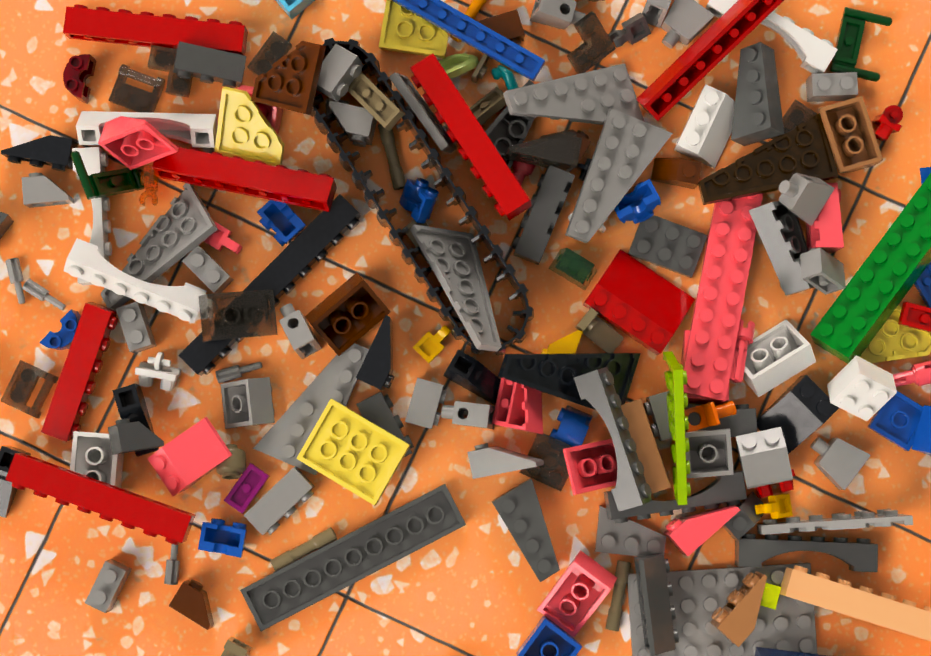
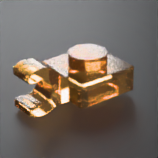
(150, 183)

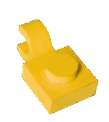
(430, 346)
(778, 506)

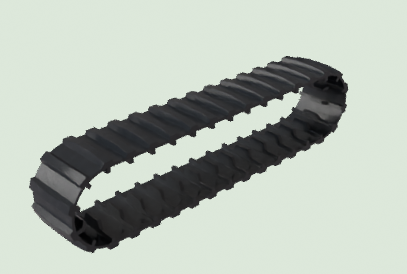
(446, 179)

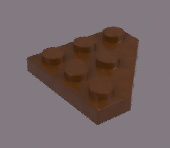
(292, 79)

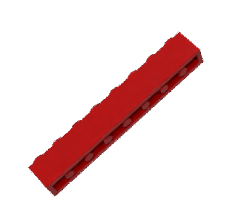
(148, 30)
(704, 55)
(471, 137)
(248, 178)
(100, 497)

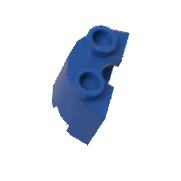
(418, 199)
(638, 204)
(282, 220)
(63, 339)
(572, 427)
(223, 538)

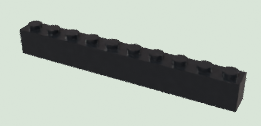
(282, 274)

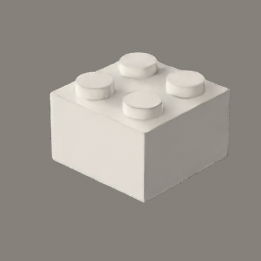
(861, 388)

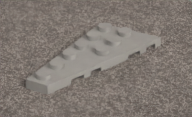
(577, 97)
(618, 161)
(167, 241)
(462, 279)
(294, 427)
(839, 521)

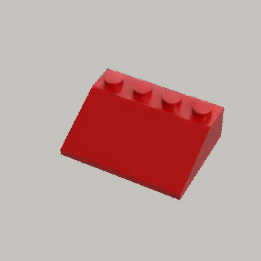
(639, 302)

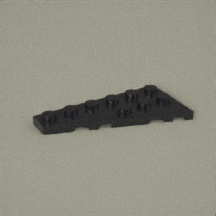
(556, 372)

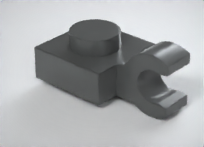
(633, 31)

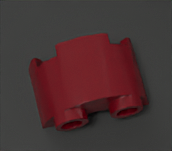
(76, 73)

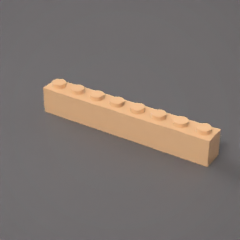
(857, 603)

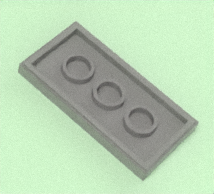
(423, 112)

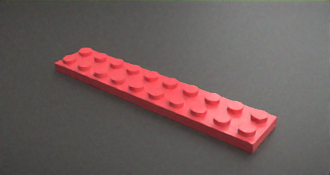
(720, 298)

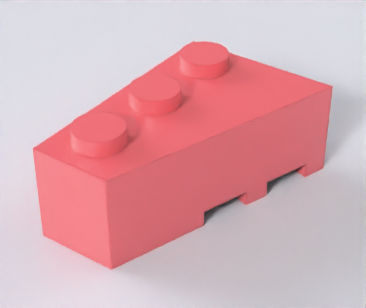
(827, 228)
(518, 407)

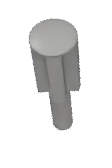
(16, 277)
(42, 293)
(235, 372)
(172, 567)

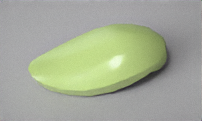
(459, 64)

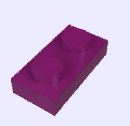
(246, 488)

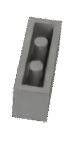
(280, 501)

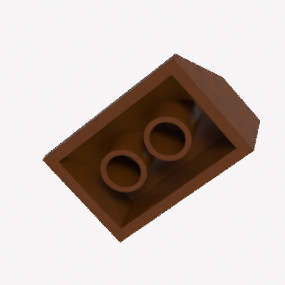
(347, 314)

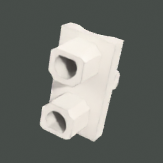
(160, 369)

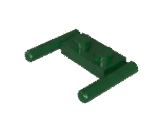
(849, 42)
(107, 182)

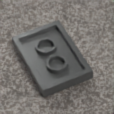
(668, 245)

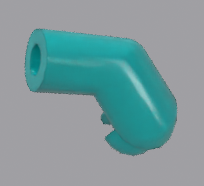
(506, 75)

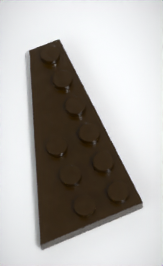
(798, 151)

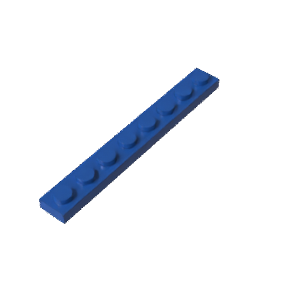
(476, 35)

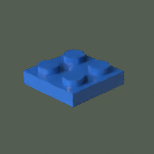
(898, 421)

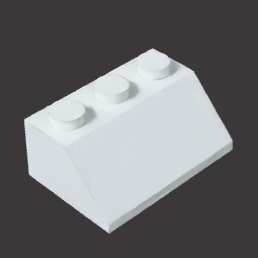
(707, 127)
(776, 357)
(93, 457)

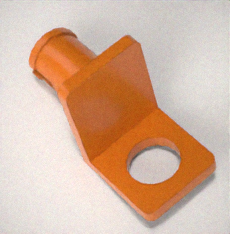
(710, 414)

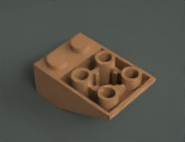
(740, 613)

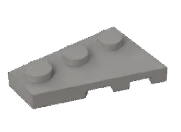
(627, 537)

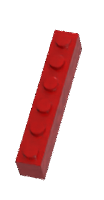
(79, 371)

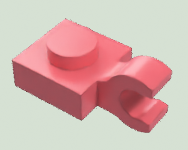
(221, 238)

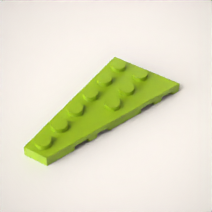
(678, 423)

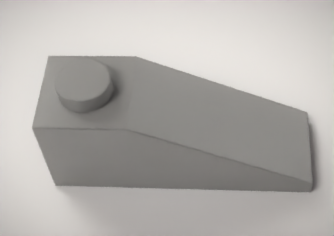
(496, 460)

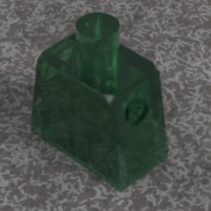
(573, 268)

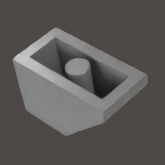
(41, 192)

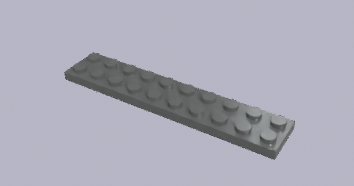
(353, 557)

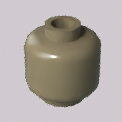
(234, 465)

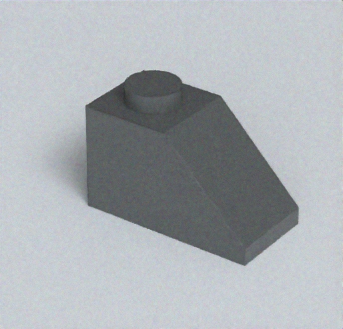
(132, 437)
(745, 518)

